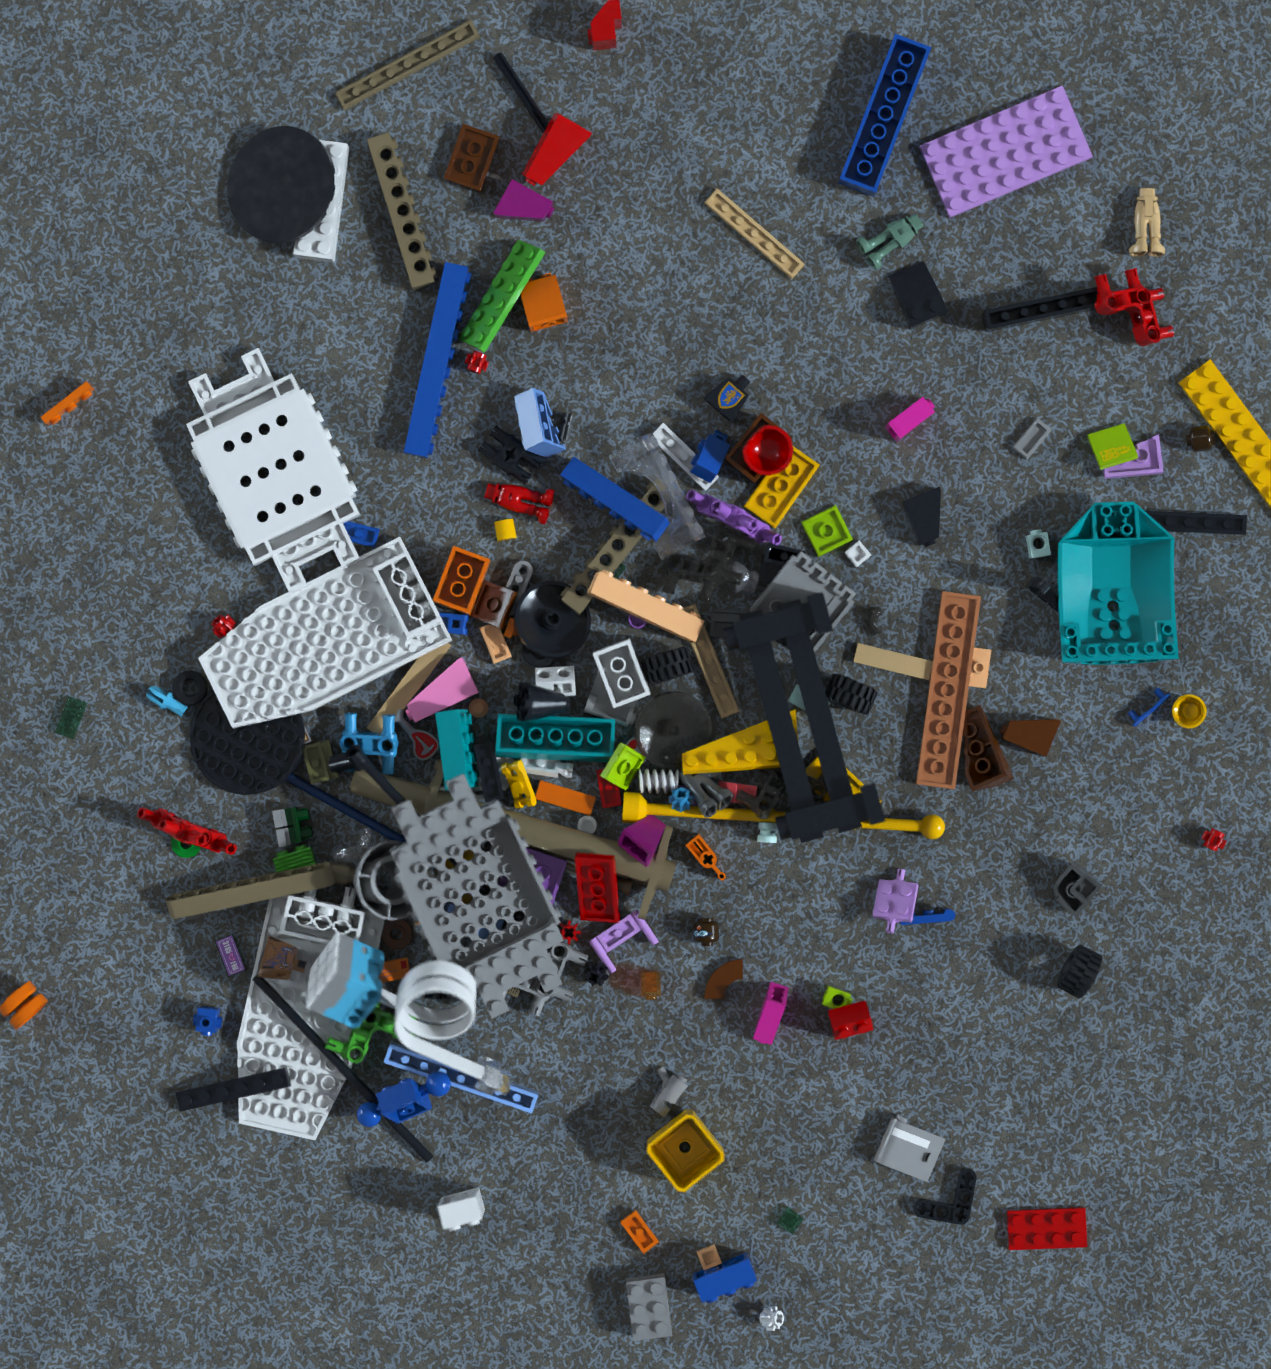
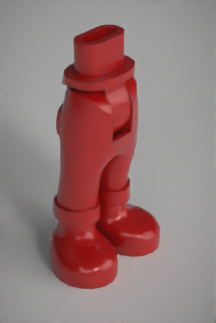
(510, 497)

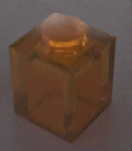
(650, 984)

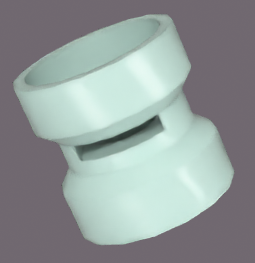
(767, 832)

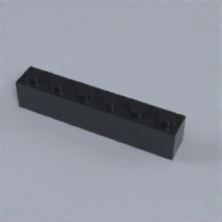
(1039, 309)

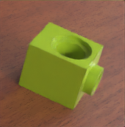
(831, 992)

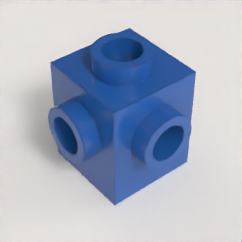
(212, 1015)

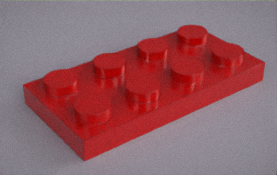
(597, 887)
(1047, 1228)

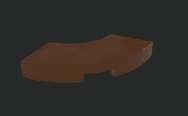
(723, 978)

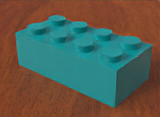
(457, 745)

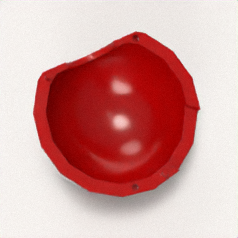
(768, 450)

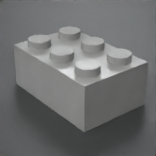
(649, 1307)

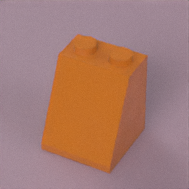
(543, 303)

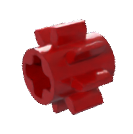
(476, 362)
(223, 625)
(1213, 839)
(568, 926)

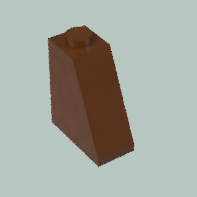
(1031, 734)

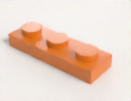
(68, 404)

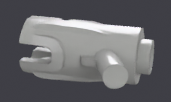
(671, 1091)

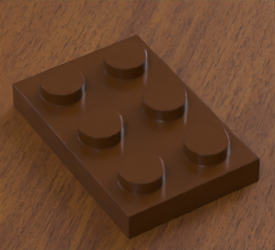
(471, 157)

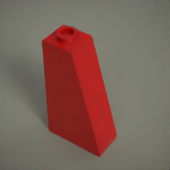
(554, 148)

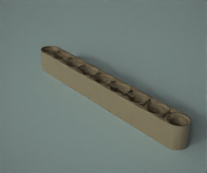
(250, 890)

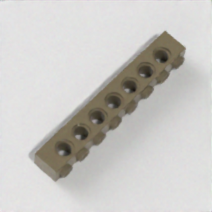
(378, 146)
(579, 603)

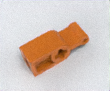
(706, 850)

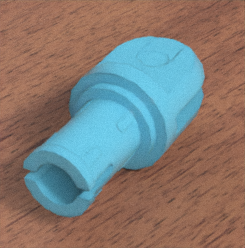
(165, 700)

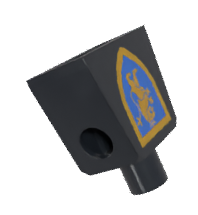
(729, 397)

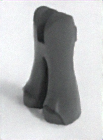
(714, 797)

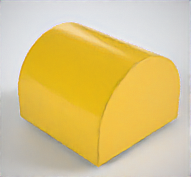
(505, 529)

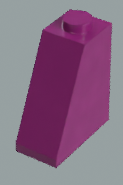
(523, 204)
(642, 838)

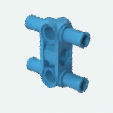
(372, 742)

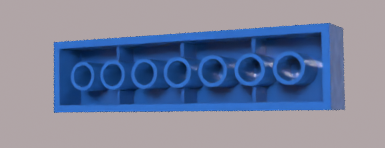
(884, 115)

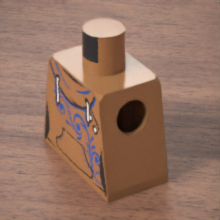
(280, 960)

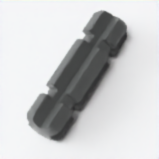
(565, 430)

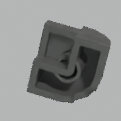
(1075, 888)

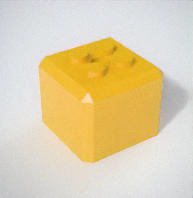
(680, 1167)

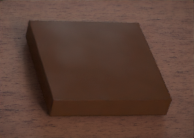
(493, 604)

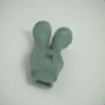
(899, 231)

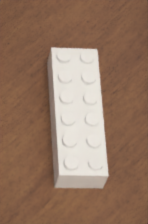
(322, 241)

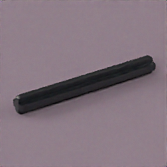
(521, 91)

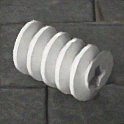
(658, 781)

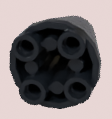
(538, 702)

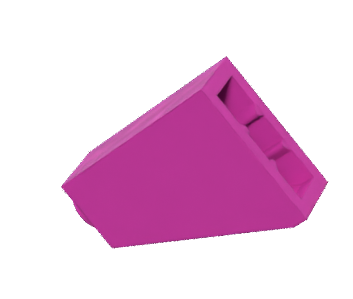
(910, 418)
(771, 1013)

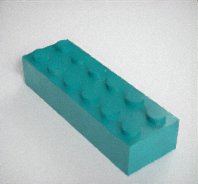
(556, 738)

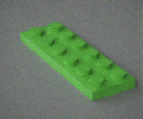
(501, 295)

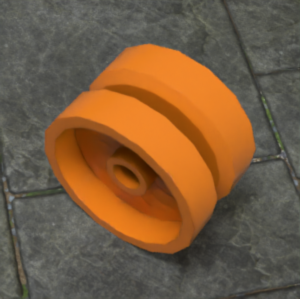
(23, 1005)

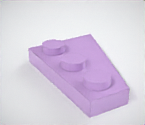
(1148, 461)

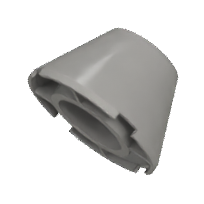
(392, 904)

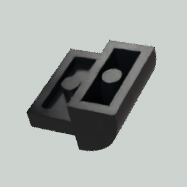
(774, 559)

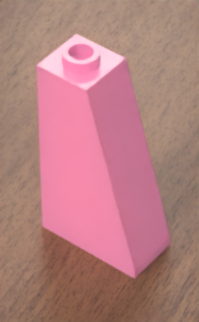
(446, 690)

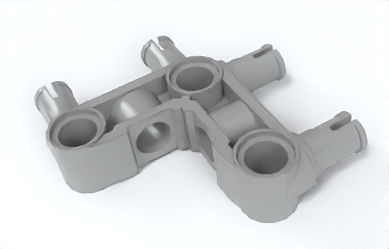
(533, 984)

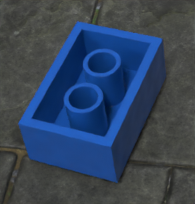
(724, 1278)

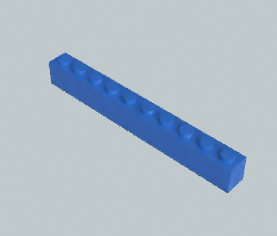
(436, 360)

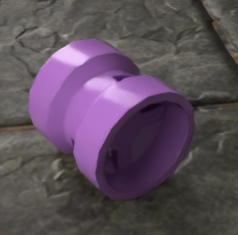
(636, 622)

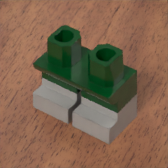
(293, 834)

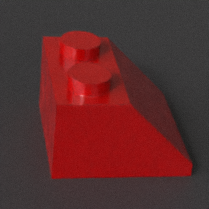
(850, 1020)

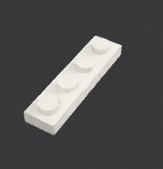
(679, 452)

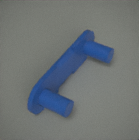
(1163, 698)

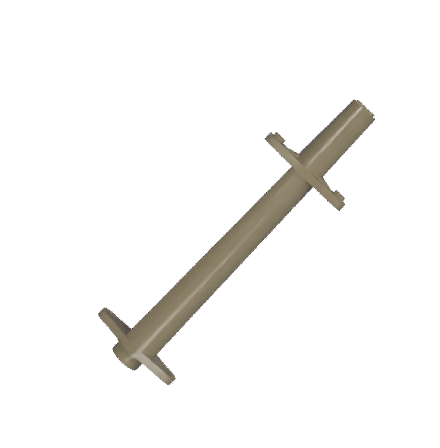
(538, 833)

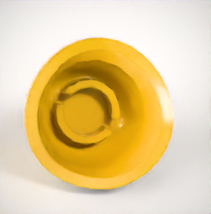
(1189, 711)

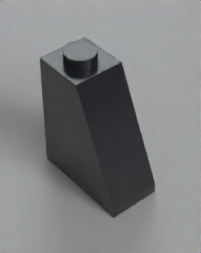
(924, 516)

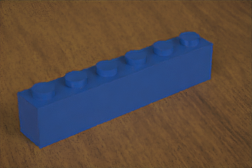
(614, 499)

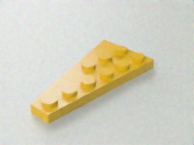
(739, 751)

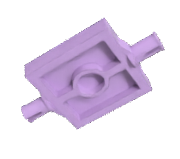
(895, 900)

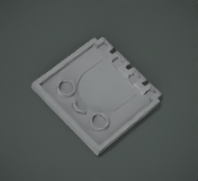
(798, 581)

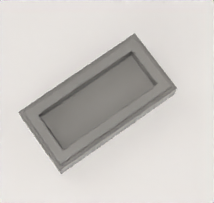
(1031, 438)

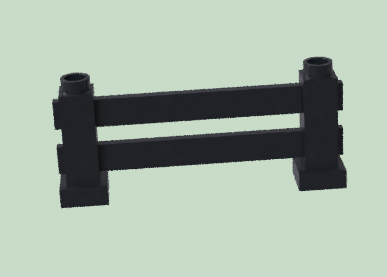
(844, 808)

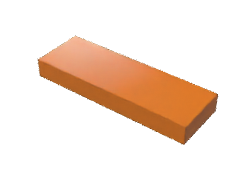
(565, 797)

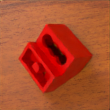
(603, 26)

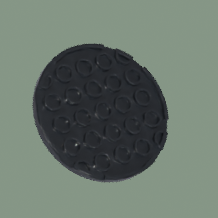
(281, 184)
(245, 757)

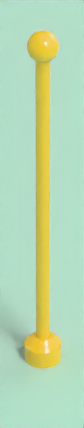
(636, 808)

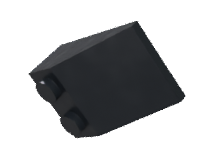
(917, 295)

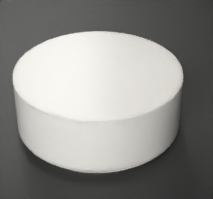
(587, 824)

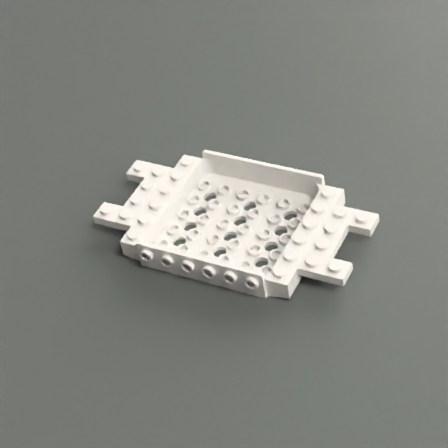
(303, 529)

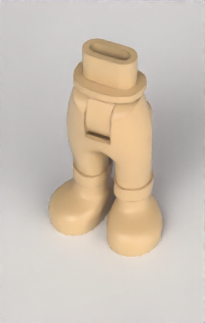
(1146, 213)

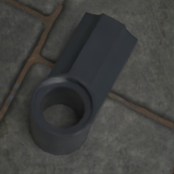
(347, 760)

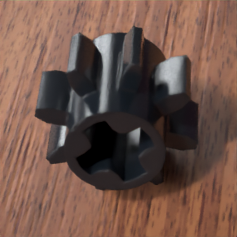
(596, 974)

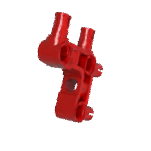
(1138, 303)
(187, 831)

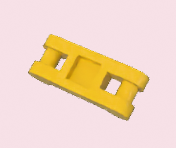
(519, 784)

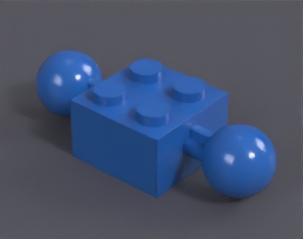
(404, 1100)

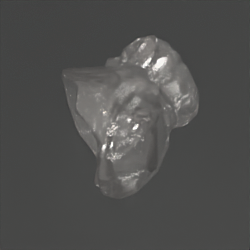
(749, 580)

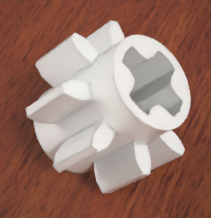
(771, 1318)

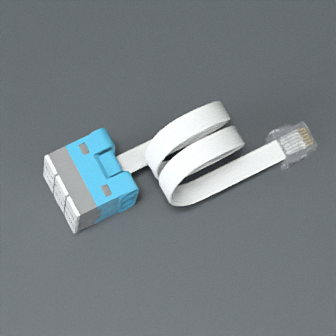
(348, 987)

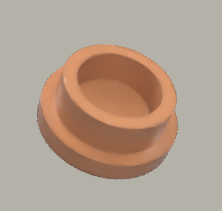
(478, 708)

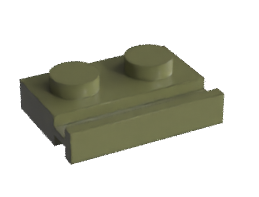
(316, 760)

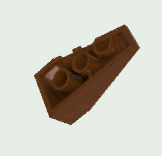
(985, 761)

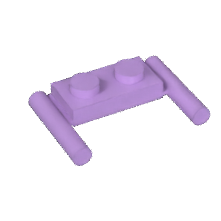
(618, 934)

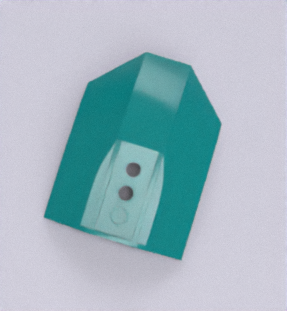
(1121, 558)

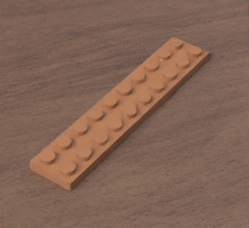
(948, 690)

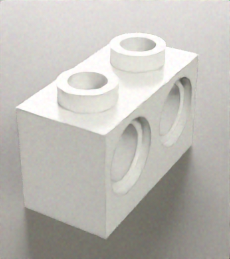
(557, 679)

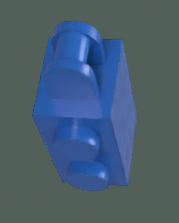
(710, 456)

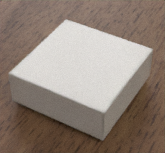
(857, 553)

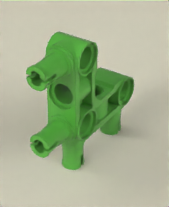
(361, 1035)

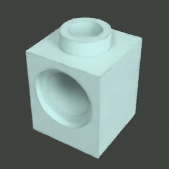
(1034, 552)

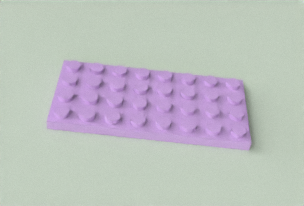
(1005, 151)

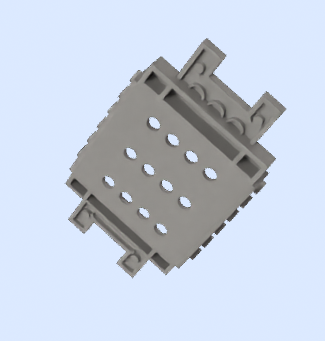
(505, 955)

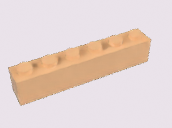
(646, 607)

